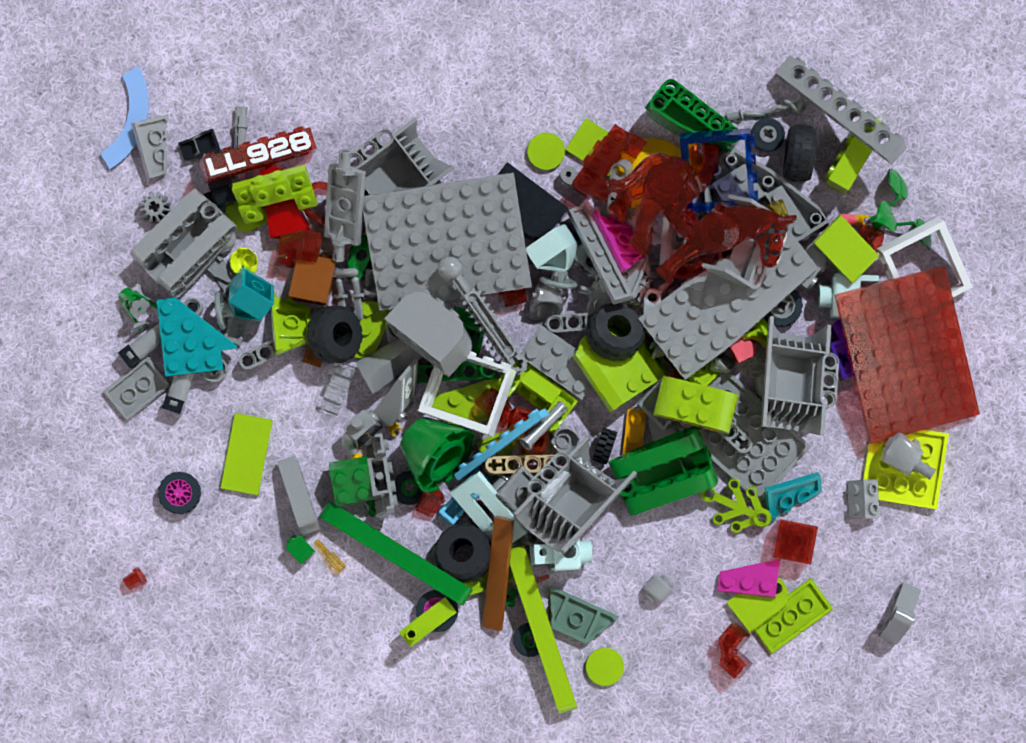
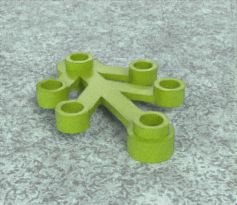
(739, 507)

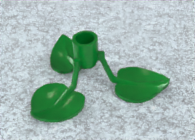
(884, 215)

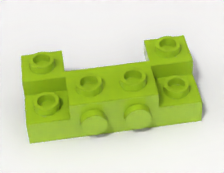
(274, 188)
(540, 392)

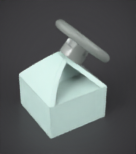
(556, 253)

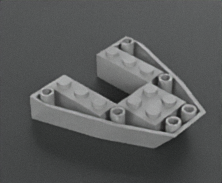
(732, 180)

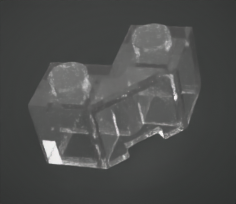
(335, 388)

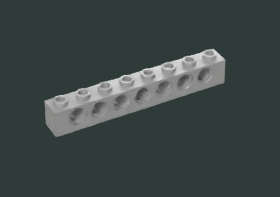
(888, 151)

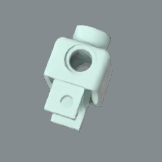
(839, 284)
(580, 554)

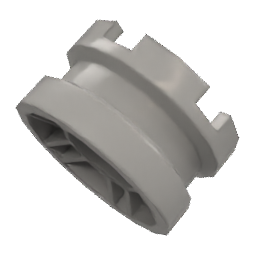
(216, 377)

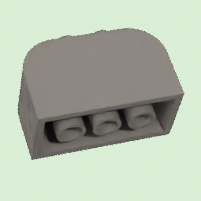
(431, 330)

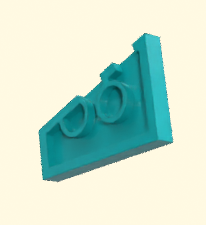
(785, 495)

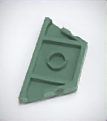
(577, 617)

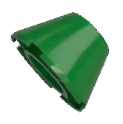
(435, 451)

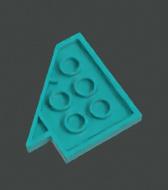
(188, 340)

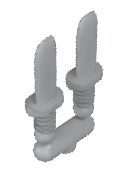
(349, 272)

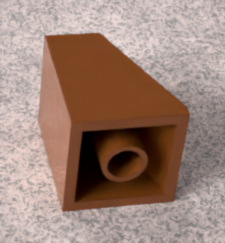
(313, 280)

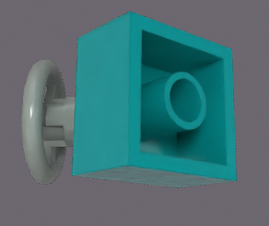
(248, 298)

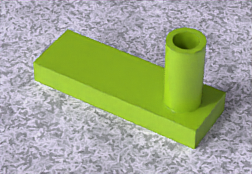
(427, 622)

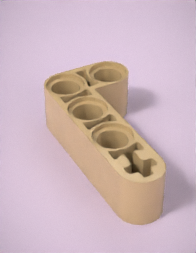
(540, 460)

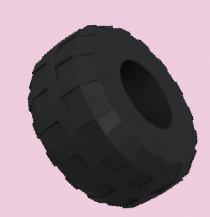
(800, 153)
(321, 338)
(611, 346)
(455, 537)

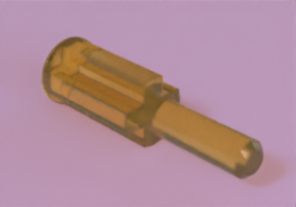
(331, 557)

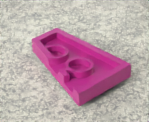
(751, 580)

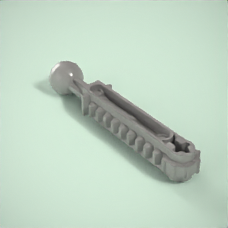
(450, 270)

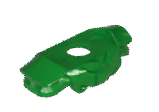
(354, 262)

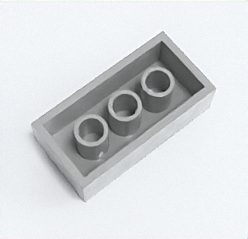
(555, 361)

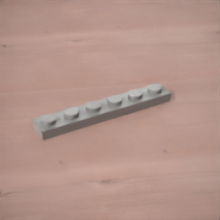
(599, 254)

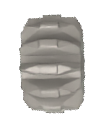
(148, 204)

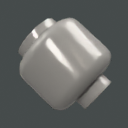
(657, 588)

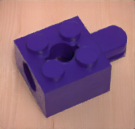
(840, 350)

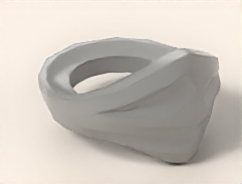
(717, 366)

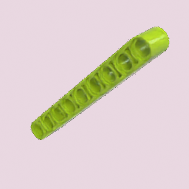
(542, 630)

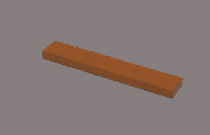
(498, 573)

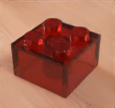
(794, 541)

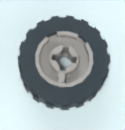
(790, 313)

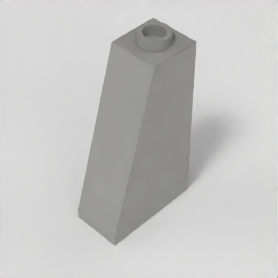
(386, 364)

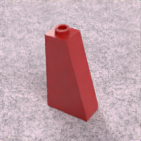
(283, 216)

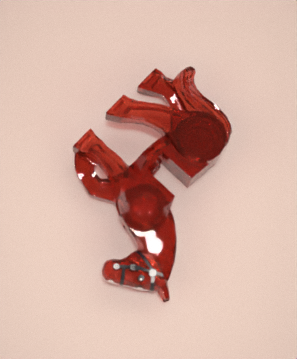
(670, 186)

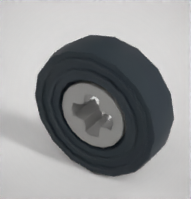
(768, 144)

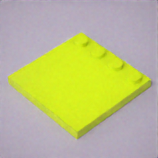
(916, 488)

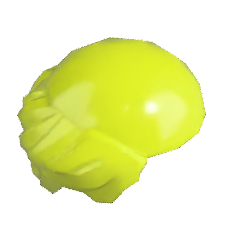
(245, 258)

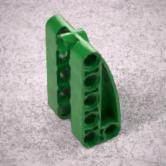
(678, 118)
(665, 470)

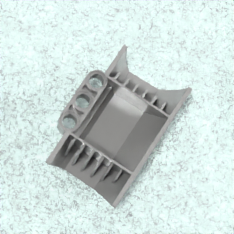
(399, 163)
(796, 382)
(568, 500)

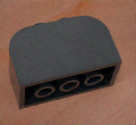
(538, 208)

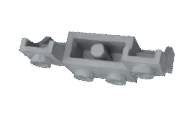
(380, 476)

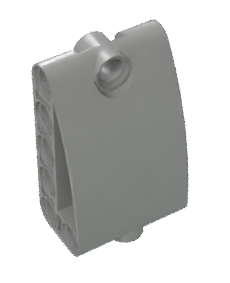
(183, 243)

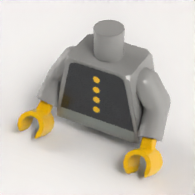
(362, 430)

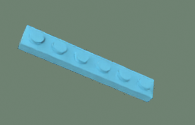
(506, 438)

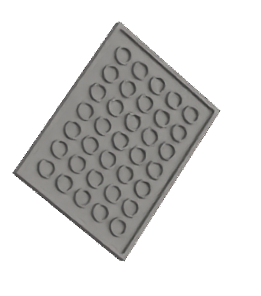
(460, 219)

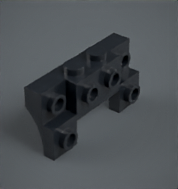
(220, 190)

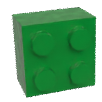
(350, 481)

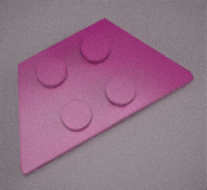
(617, 240)

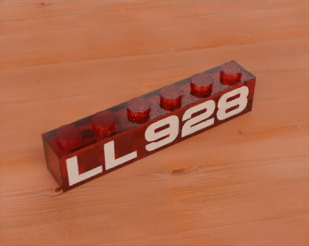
(257, 154)

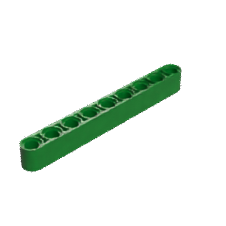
(396, 553)

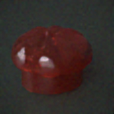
(872, 236)

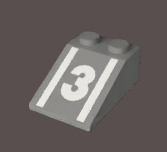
(399, 396)

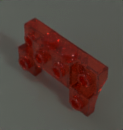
(606, 154)

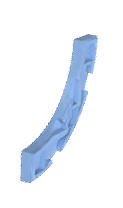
(138, 111)

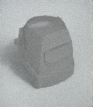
(546, 302)

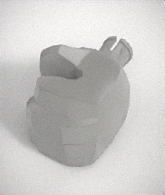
(906, 456)

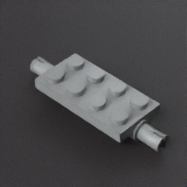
(344, 204)

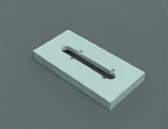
(479, 485)

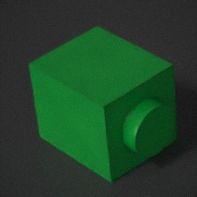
(299, 548)

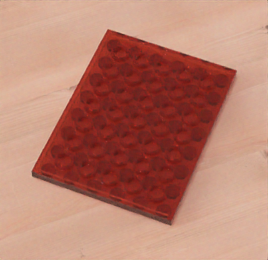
(907, 354)

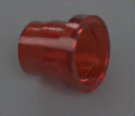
(135, 579)

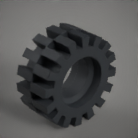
(604, 446)

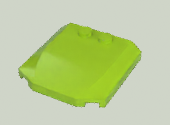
(619, 380)

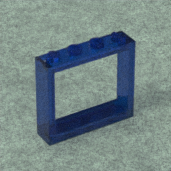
(716, 136)

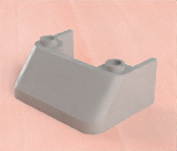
(745, 262)

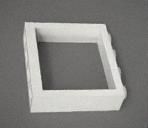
(918, 233)
(434, 383)

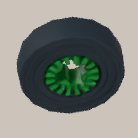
(403, 497)
(519, 641)

